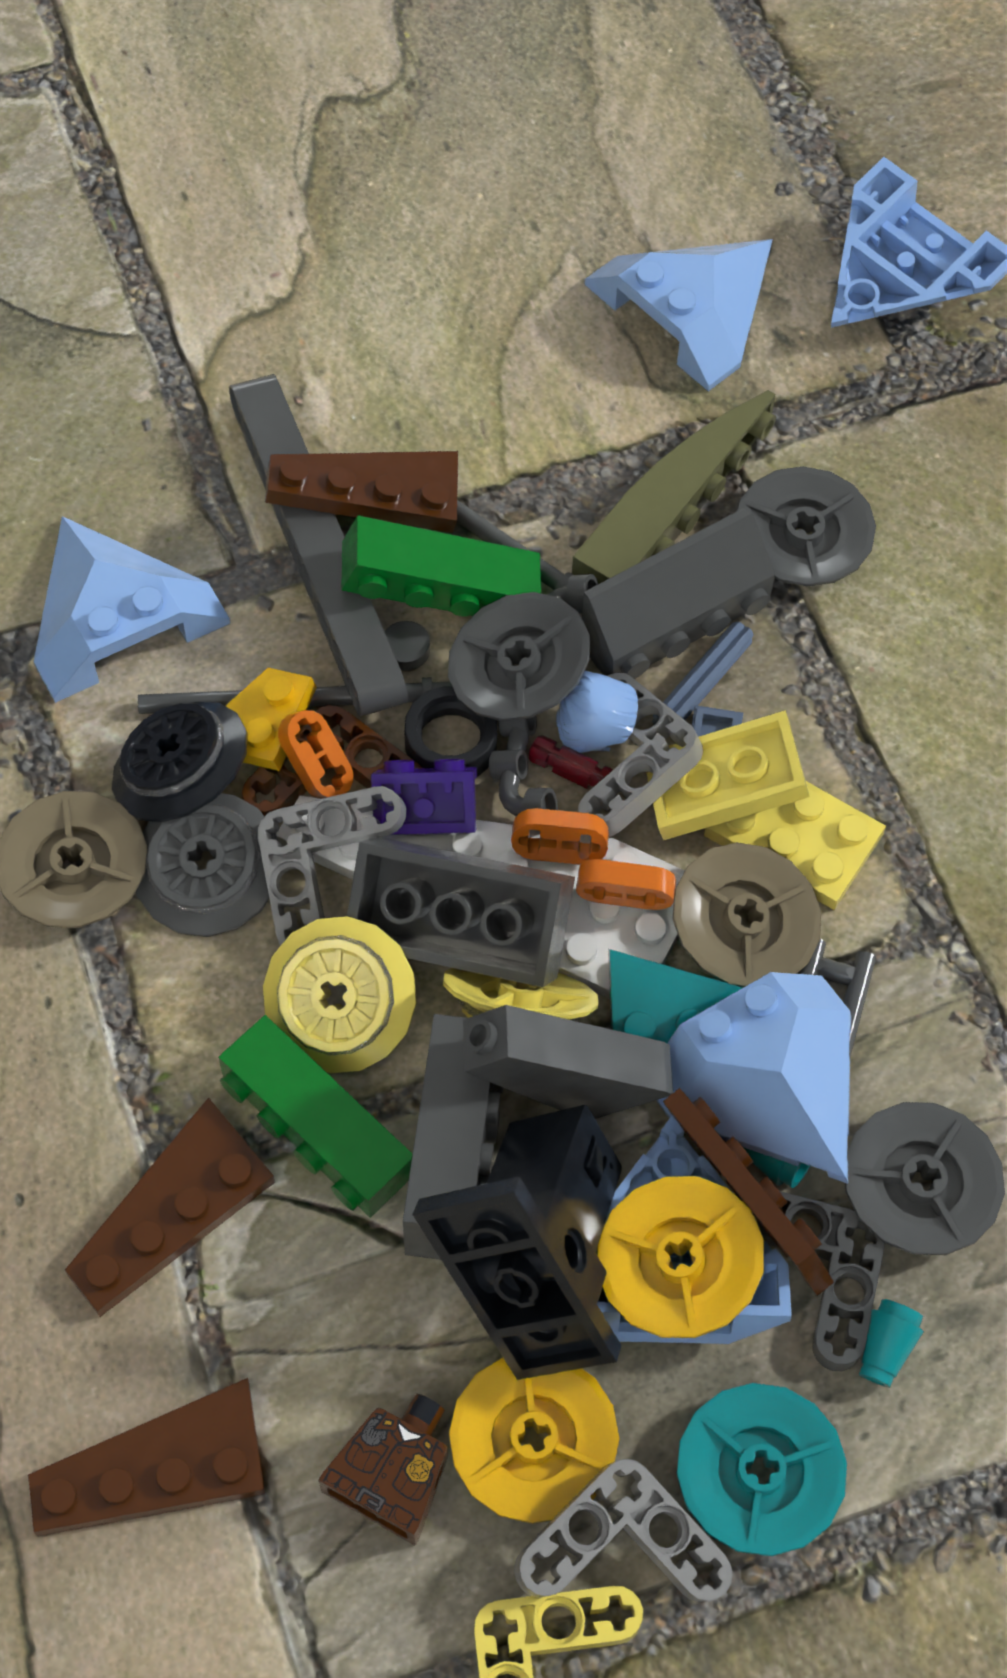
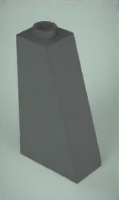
(566, 1060)

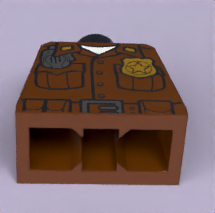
(391, 1468)

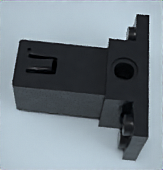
(530, 1243)

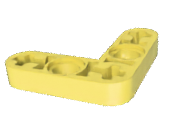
(532, 1639)

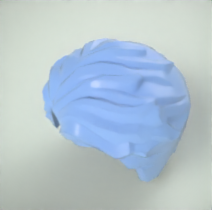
(597, 713)

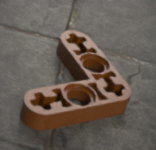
(352, 731)

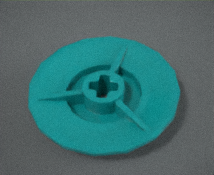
(790, 1438)

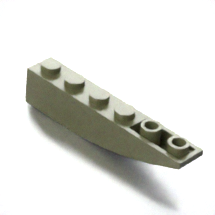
(674, 491)

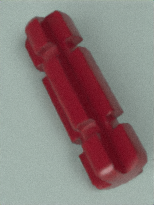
(567, 762)

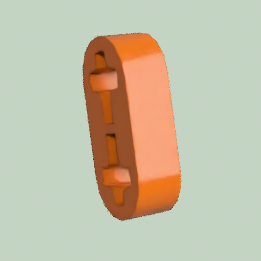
(319, 753)
(559, 836)
(626, 884)

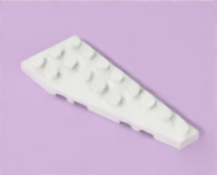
(590, 925)

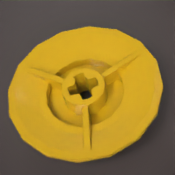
(670, 1219)
(513, 1477)

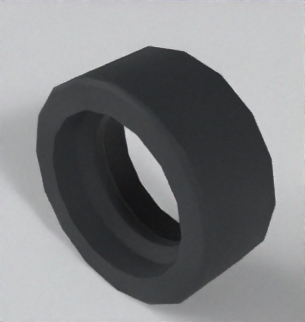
(439, 703)

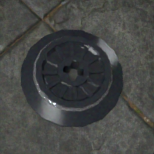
(179, 760)

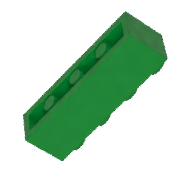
(433, 567)
(316, 1116)

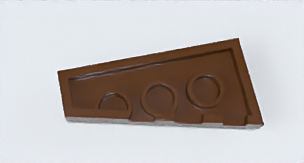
(384, 486)
(761, 1197)
(176, 1203)
(164, 1466)

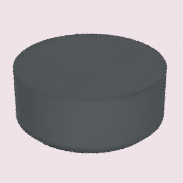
(409, 644)

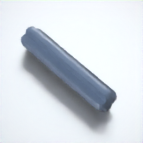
(708, 670)

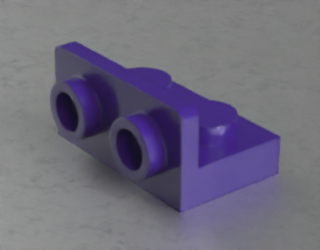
(435, 798)

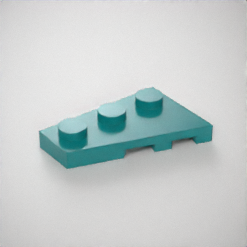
(657, 998)

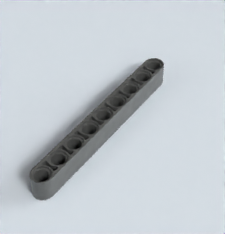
(316, 547)

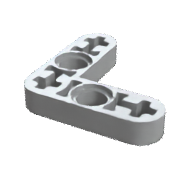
(651, 756)
(298, 853)
(635, 1519)

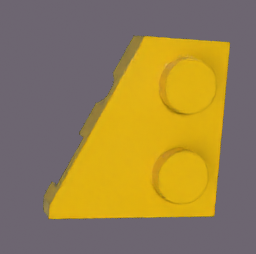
(263, 708)

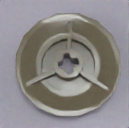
(71, 828)
(778, 906)

